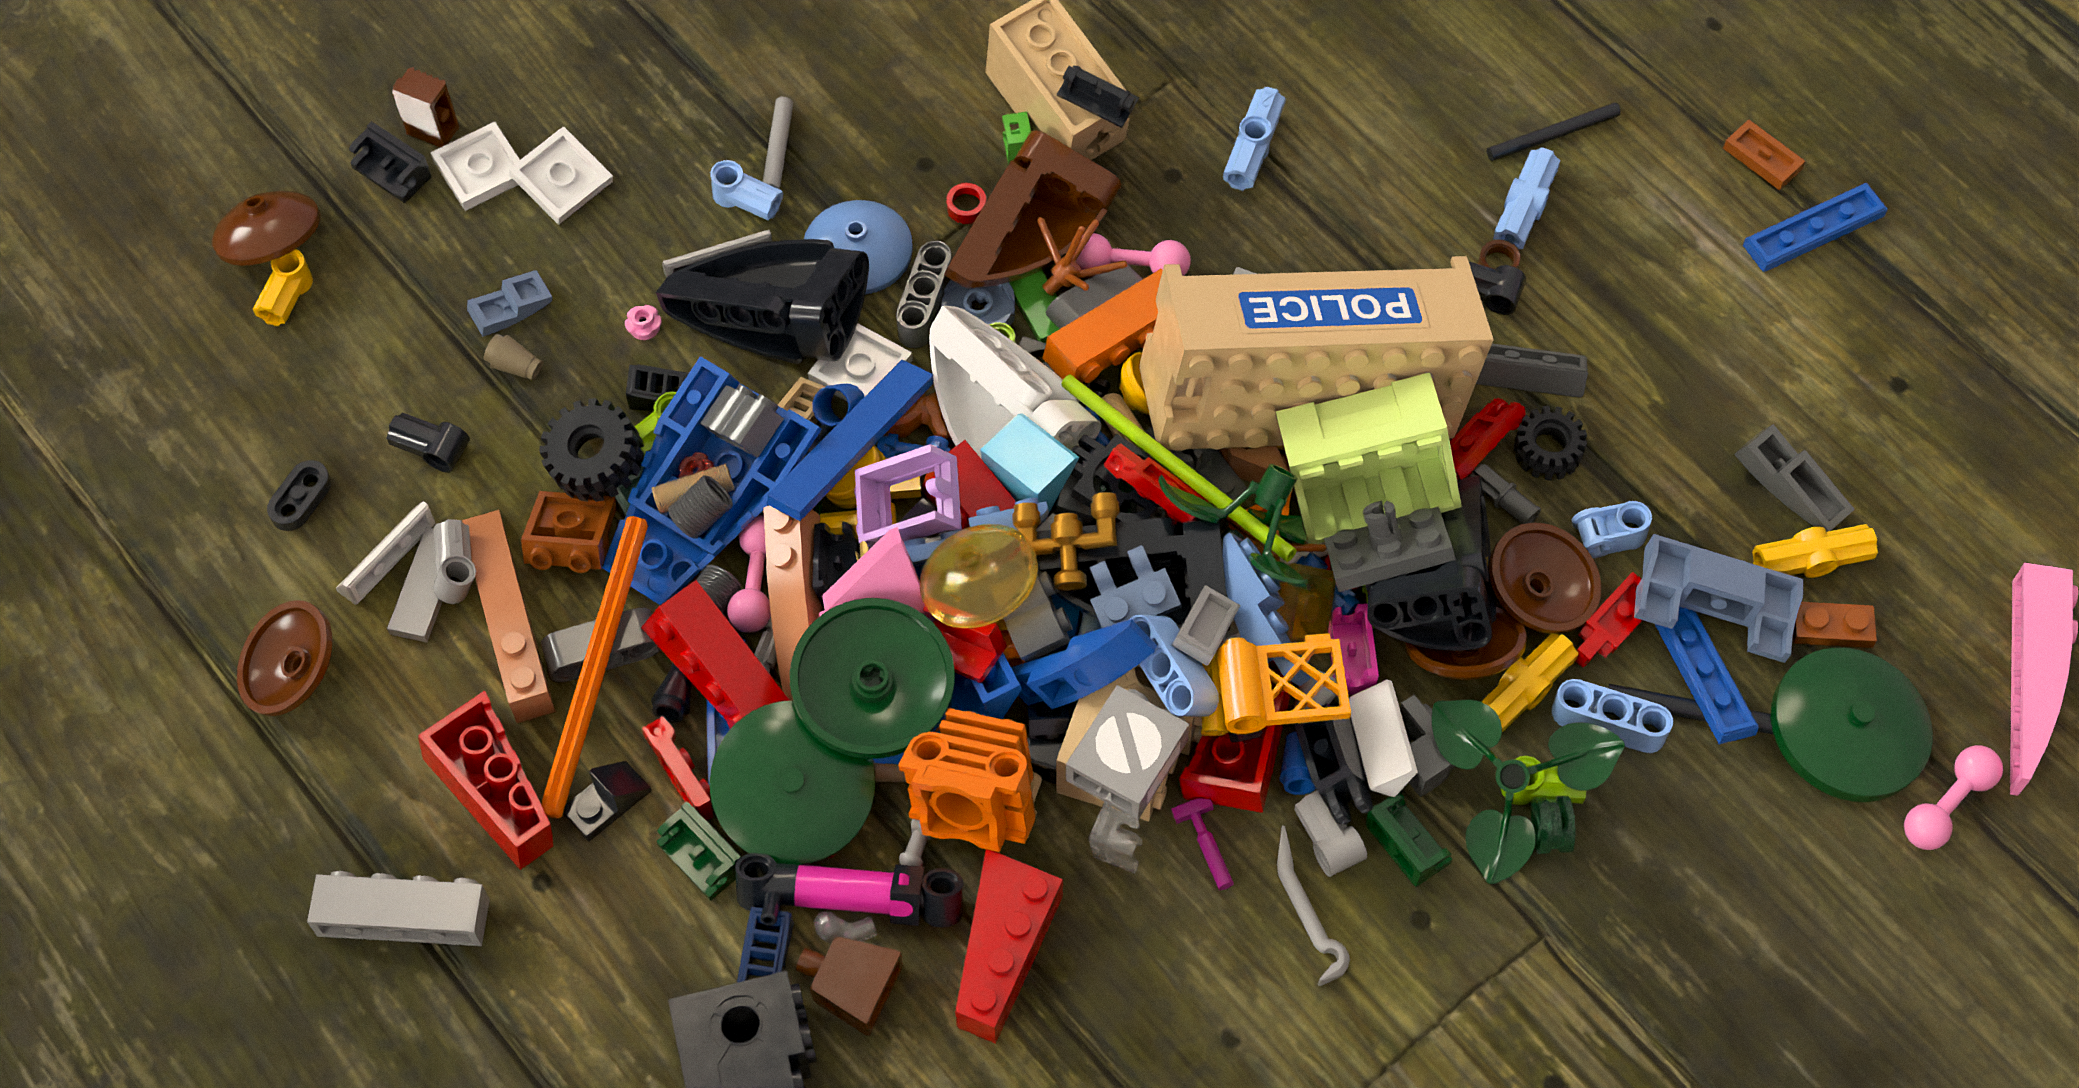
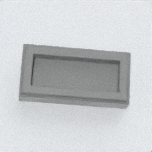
(1206, 625)

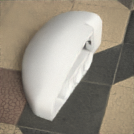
(991, 379)

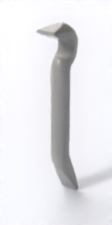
(1307, 914)

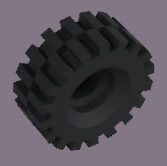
(605, 469)

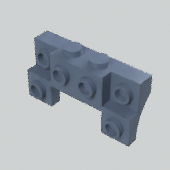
(1722, 588)

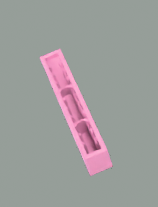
(2040, 662)

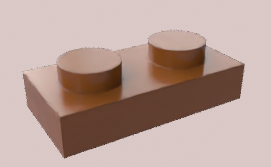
(1764, 154)
(1835, 625)

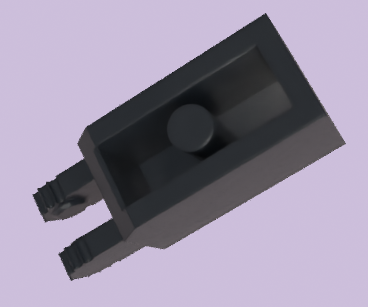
(1335, 765)

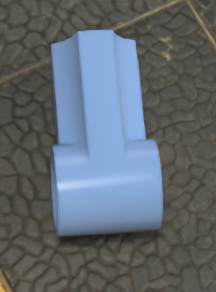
(744, 191)

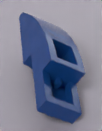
(1085, 665)

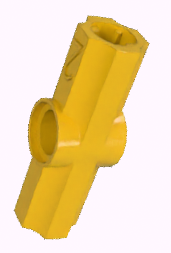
(1818, 551)
(1531, 678)

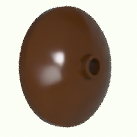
(265, 227)
(1558, 570)
(1500, 653)
(284, 658)

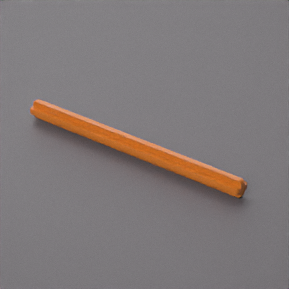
(594, 667)

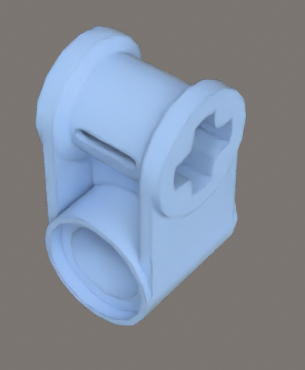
(1605, 531)

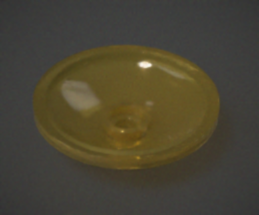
(978, 575)

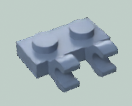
(1147, 595)

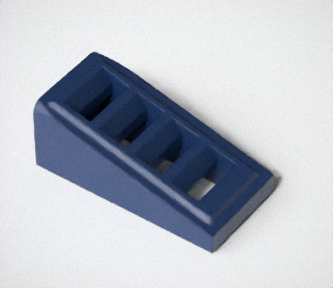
(754, 934)

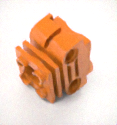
(971, 780)

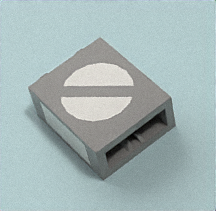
(1127, 751)

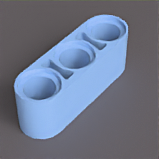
(1174, 674)
(1630, 709)

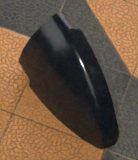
(773, 298)

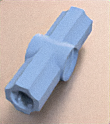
(1254, 138)
(1527, 197)

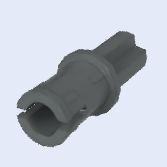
(1506, 495)

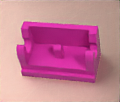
(1356, 648)

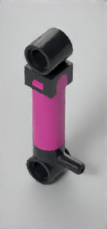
(899, 894)

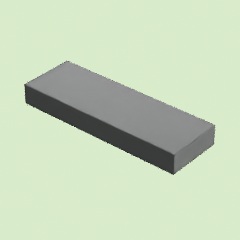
(417, 602)

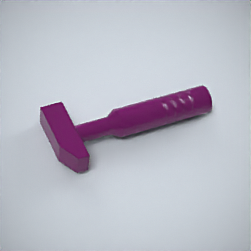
(1207, 843)

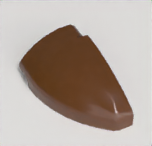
(1040, 182)

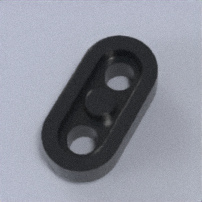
(296, 496)

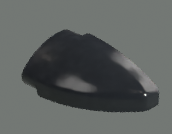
(1189, 560)
(1453, 601)

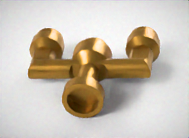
(1068, 535)

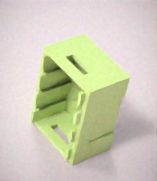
(1367, 451)

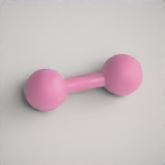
(1099, 252)
(749, 607)
(1930, 824)

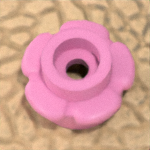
(646, 329)

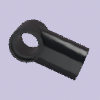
(1499, 287)
(437, 445)

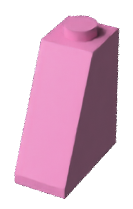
(880, 573)

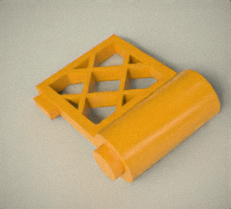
(1248, 690)

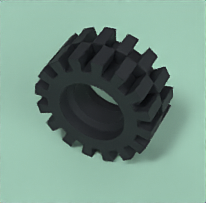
(1550, 424)

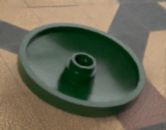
(871, 677)
(1851, 724)
(787, 790)

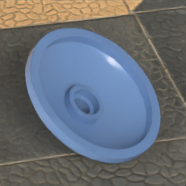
(882, 237)

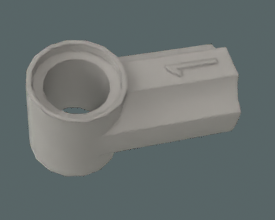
(454, 560)
(1334, 844)

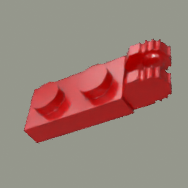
(1483, 434)

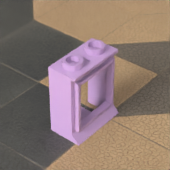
(874, 496)

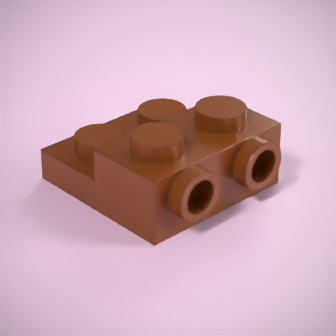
(568, 532)

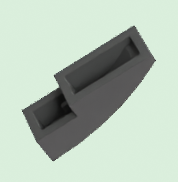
(1794, 479)

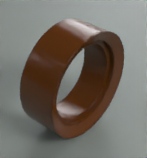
(1500, 246)

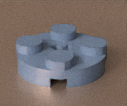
(999, 301)

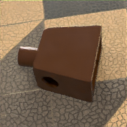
(852, 980)

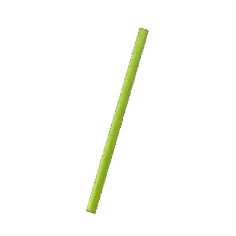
(1175, 465)

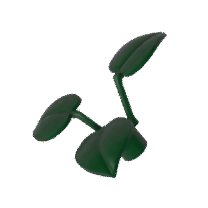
(1271, 495)
(1466, 733)

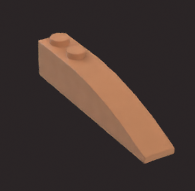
(790, 583)
(508, 619)

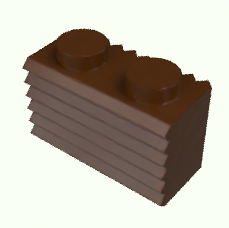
(425, 107)

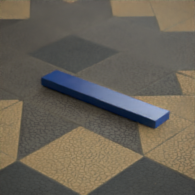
(850, 440)

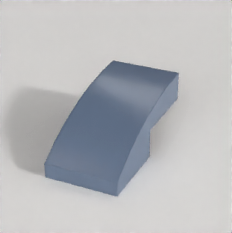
(516, 301)

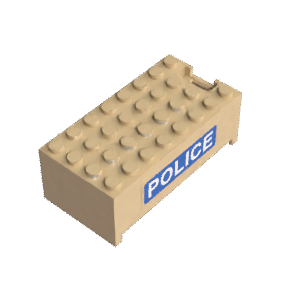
(1264, 343)

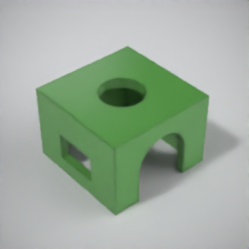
(1015, 138)

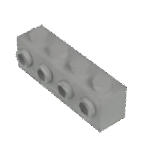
(399, 909)

